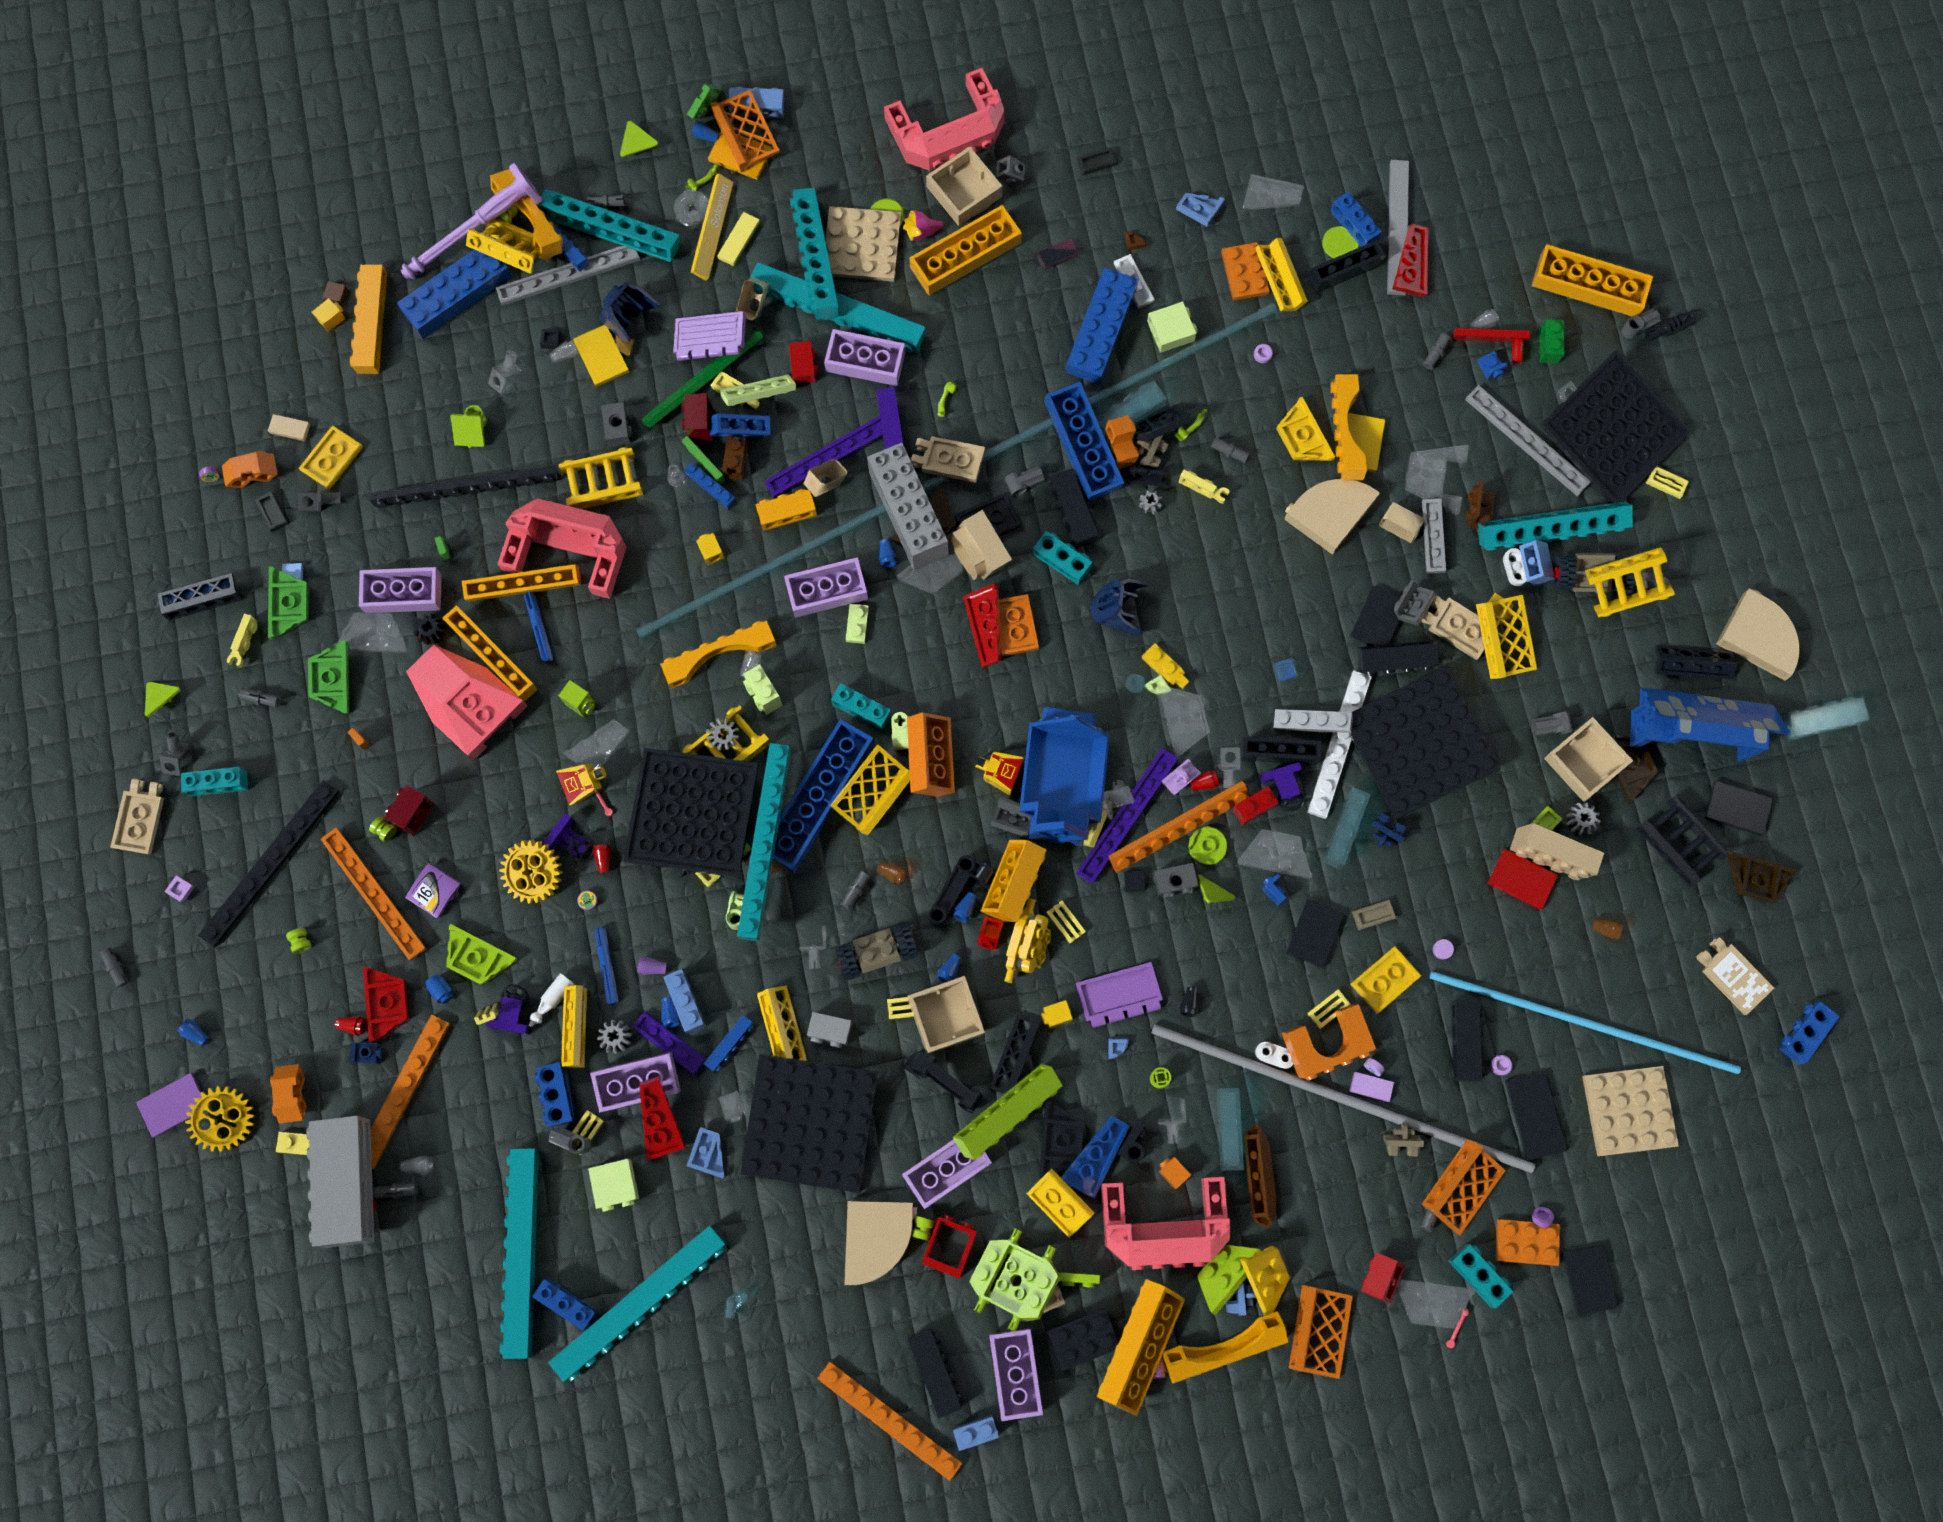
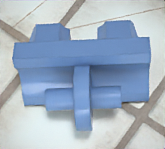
(1238, 1306)

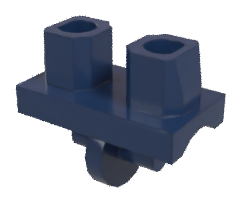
(1395, 834)

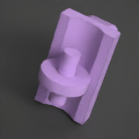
(1181, 777)

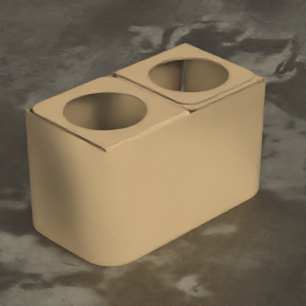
(745, 297)
(814, 477)
(1402, 522)

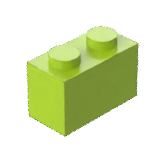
(577, 699)

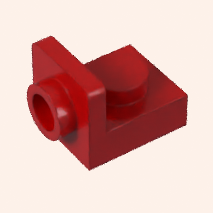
(990, 933)

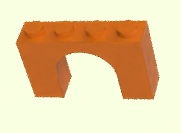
(1356, 1042)

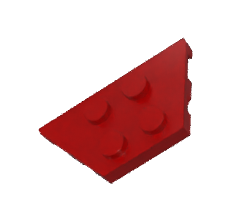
(385, 1003)

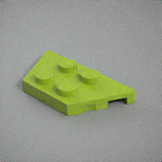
(475, 957)
(1223, 1275)

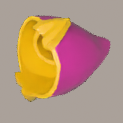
(920, 225)

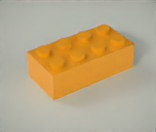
(1013, 880)

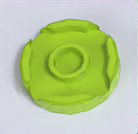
(1207, 846)

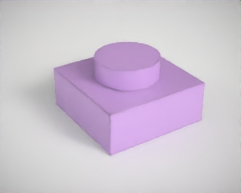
(179, 889)

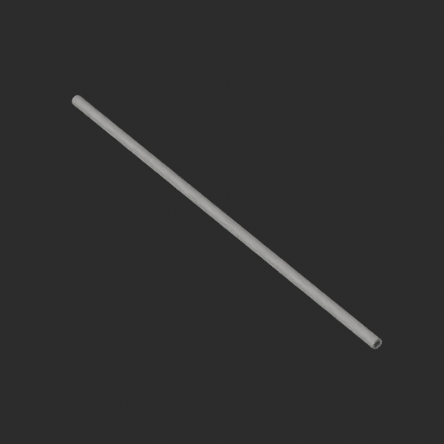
(1335, 1095)

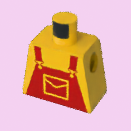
(1001, 770)
(580, 781)

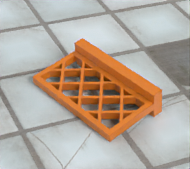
(733, 139)
(1454, 1177)
(1303, 1332)

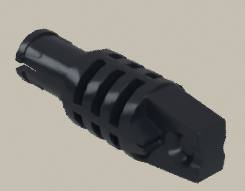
(1671, 325)

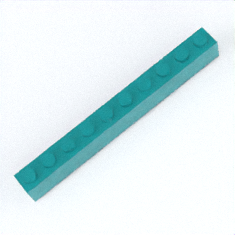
(850, 311)
(764, 842)
(520, 1254)
(637, 1303)

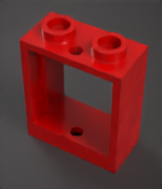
(965, 1227)

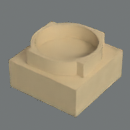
(964, 186)
(979, 547)
(1588, 759)
(945, 1015)

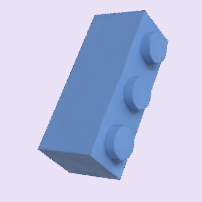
(768, 100)
(684, 1001)

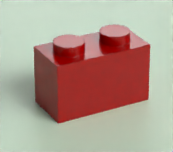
(802, 362)
(1255, 806)
(1382, 1278)

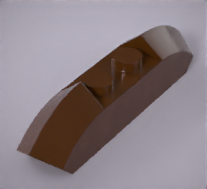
(1260, 1175)

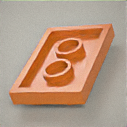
(1244, 271)
(1017, 626)
(1527, 1243)

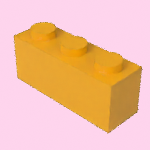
(786, 509)

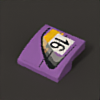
(433, 890)

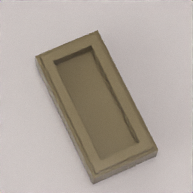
(1374, 915)

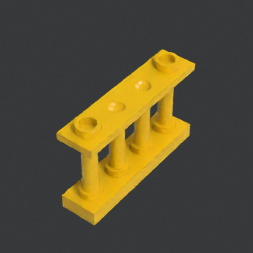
(498, 249)
(613, 492)
(1617, 569)
(743, 754)

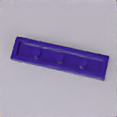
(889, 417)
(669, 1042)

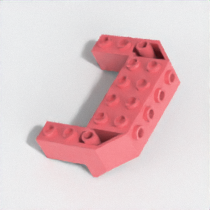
(943, 143)
(567, 530)
(1167, 1241)

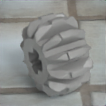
(728, 736)
(1590, 818)
(613, 1029)

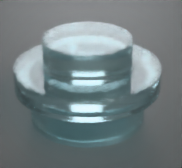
(1135, 683)

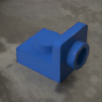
(1491, 365)
(1274, 892)

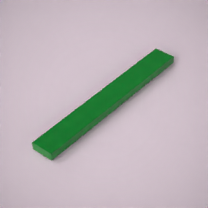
(698, 381)

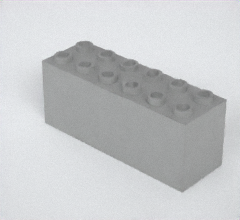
(908, 506)
(340, 1182)

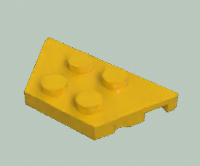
(1303, 435)
(1267, 1277)

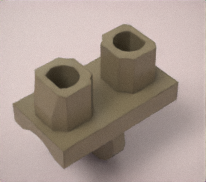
(1149, 448)
(1403, 1138)

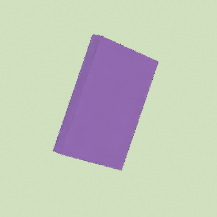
(169, 1105)

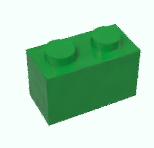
(1551, 341)

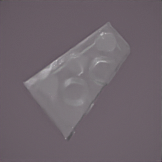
(598, 746)

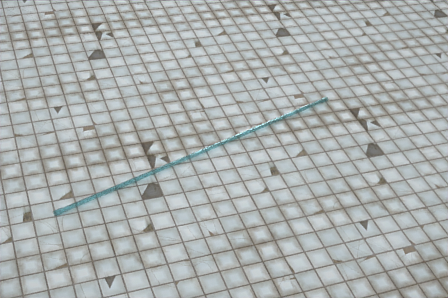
(651, 627)

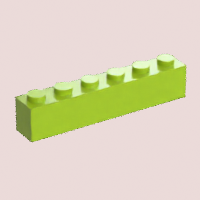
(1007, 1112)

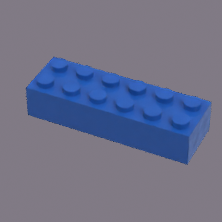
(453, 291)
(1101, 326)
(1083, 441)

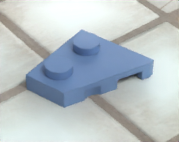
(1199, 207)
(707, 1153)

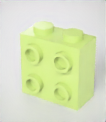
(1172, 326)
(764, 693)
(613, 1185)

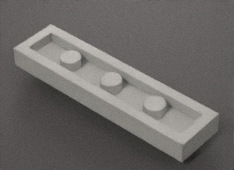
(1433, 536)
(1313, 721)

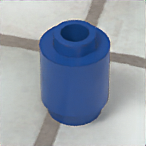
(439, 989)

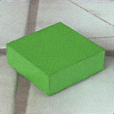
(442, 548)

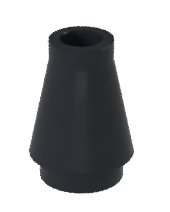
(1189, 1004)

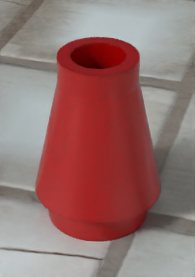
(1205, 781)
(603, 857)
(352, 1025)

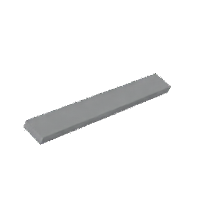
(1397, 218)
(565, 275)
(1527, 440)

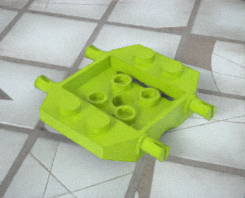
(1037, 1284)

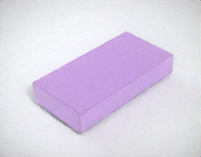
(1371, 1086)

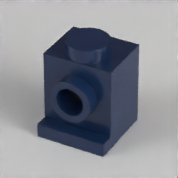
(358, 1053)

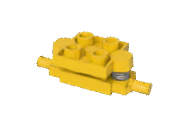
(1027, 942)

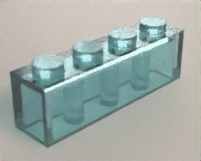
(1136, 405)
(1827, 718)
(1346, 828)
(1230, 1129)

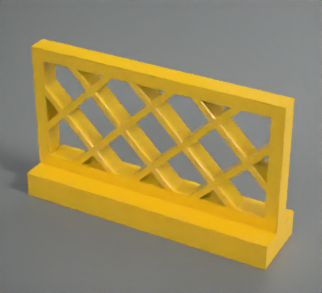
(1491, 637)
(881, 803)

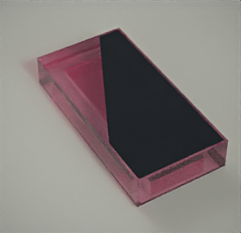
(1057, 254)

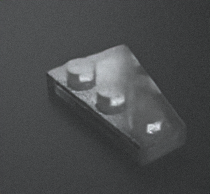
(1271, 193)

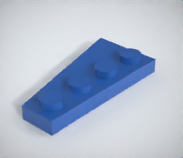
(1096, 1158)

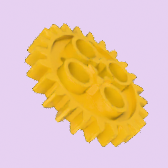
(515, 874)
(212, 1136)

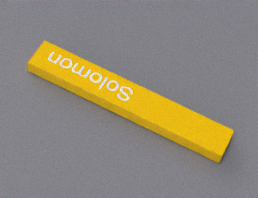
(712, 227)

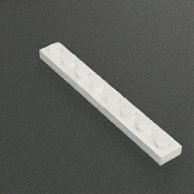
(1337, 749)

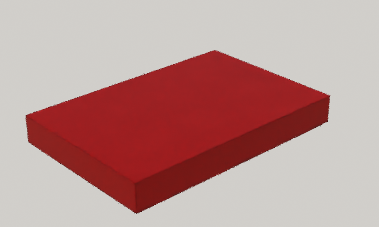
(1522, 879)

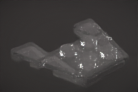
(1427, 474)

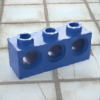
(1355, 219)
(739, 425)
(1817, 1028)
(563, 1101)
(565, 1304)

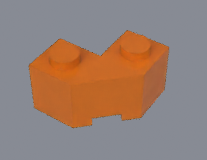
(1120, 435)
(252, 466)
(287, 1095)

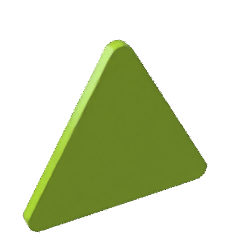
(636, 140)
(157, 696)
(1213, 892)

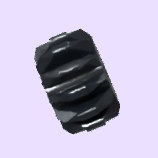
(432, 634)

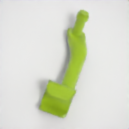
(694, 185)
(949, 387)
(1183, 434)

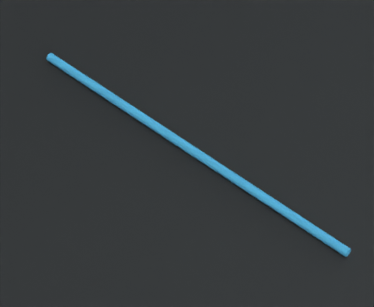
(1585, 1022)

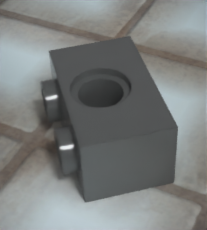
(612, 414)
(1185, 873)

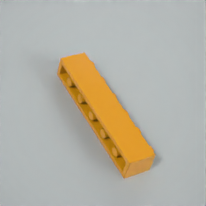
(369, 319)
(521, 583)
(490, 653)

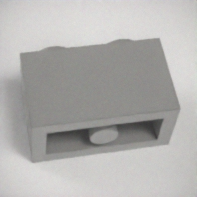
(829, 1029)

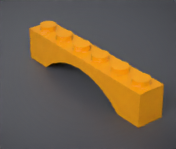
(545, 239)
(1351, 457)
(681, 669)
(1262, 1335)

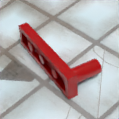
(1515, 337)

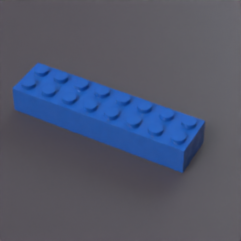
(811, 802)

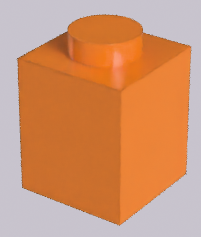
(1173, 1172)

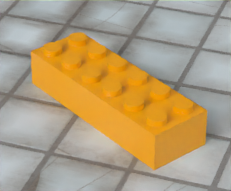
(965, 250)
(1592, 281)
(1141, 1347)

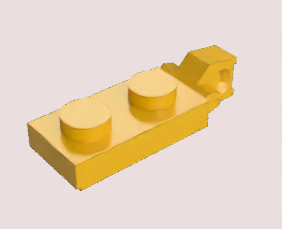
(1165, 666)

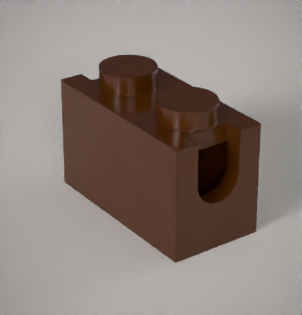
(735, 458)

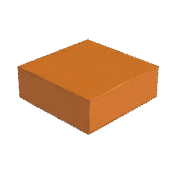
(358, 738)

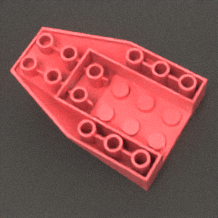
(463, 698)

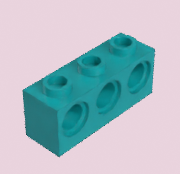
(1066, 566)
(861, 707)
(214, 781)
(1470, 1274)

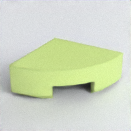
(1154, 684)

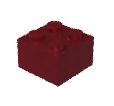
(697, 413)
(409, 810)

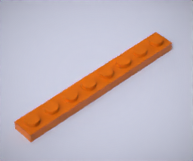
(1178, 827)
(373, 894)
(406, 1085)
(889, 1421)

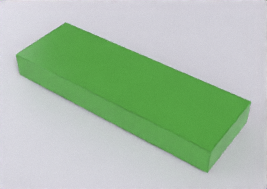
(703, 460)

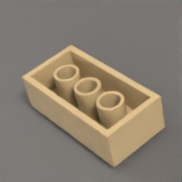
(1556, 851)

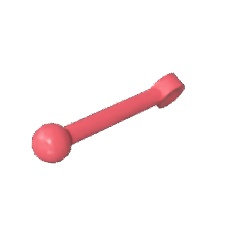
(608, 811)
(1450, 1343)

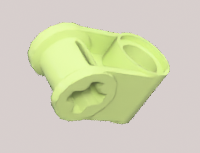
(899, 733)
(734, 908)

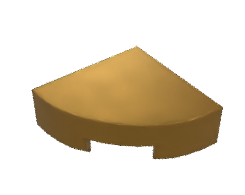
(624, 347)

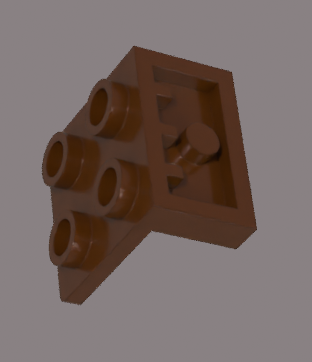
(1480, 506)

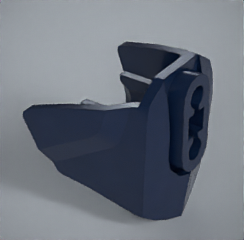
(626, 297)
(1108, 602)

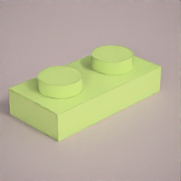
(857, 623)

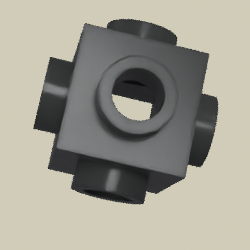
(1010, 170)

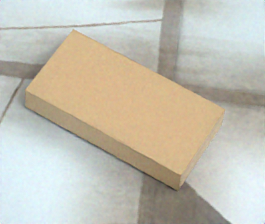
(288, 427)

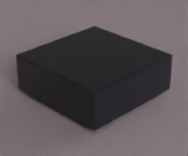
(550, 338)
(1134, 881)

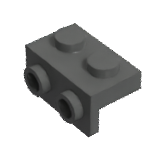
(1413, 603)
(1010, 818)

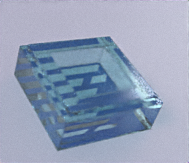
(1285, 670)

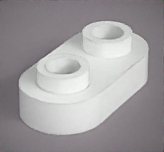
(1514, 568)
(1275, 1055)

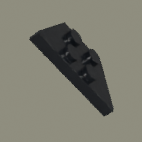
(1060, 1139)

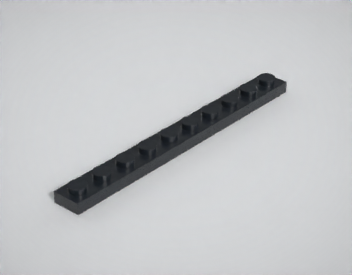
(459, 487)
(268, 864)

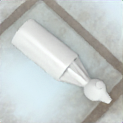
(551, 998)

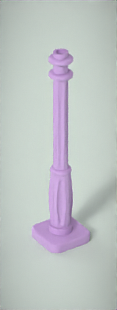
(491, 209)

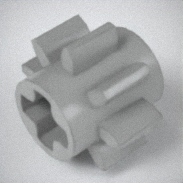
(1150, 507)

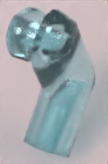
(734, 1301)

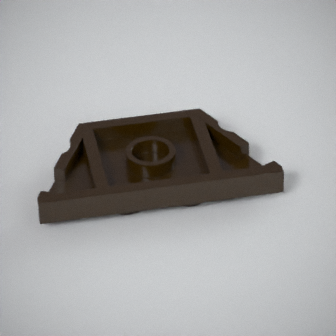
(942, 511)
(1638, 772)
(1759, 878)

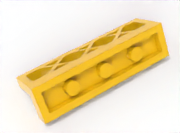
(1285, 275)
(574, 1026)
(777, 1027)

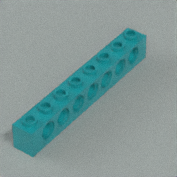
(609, 225)
(815, 254)
(1621, 520)

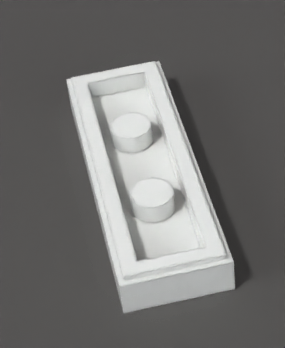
(1128, 267)

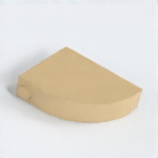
(1331, 511)
(1762, 635)
(876, 1238)

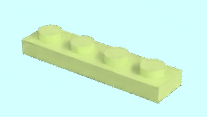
(757, 390)

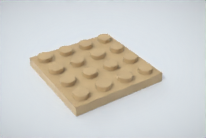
(863, 243)
(1630, 1111)

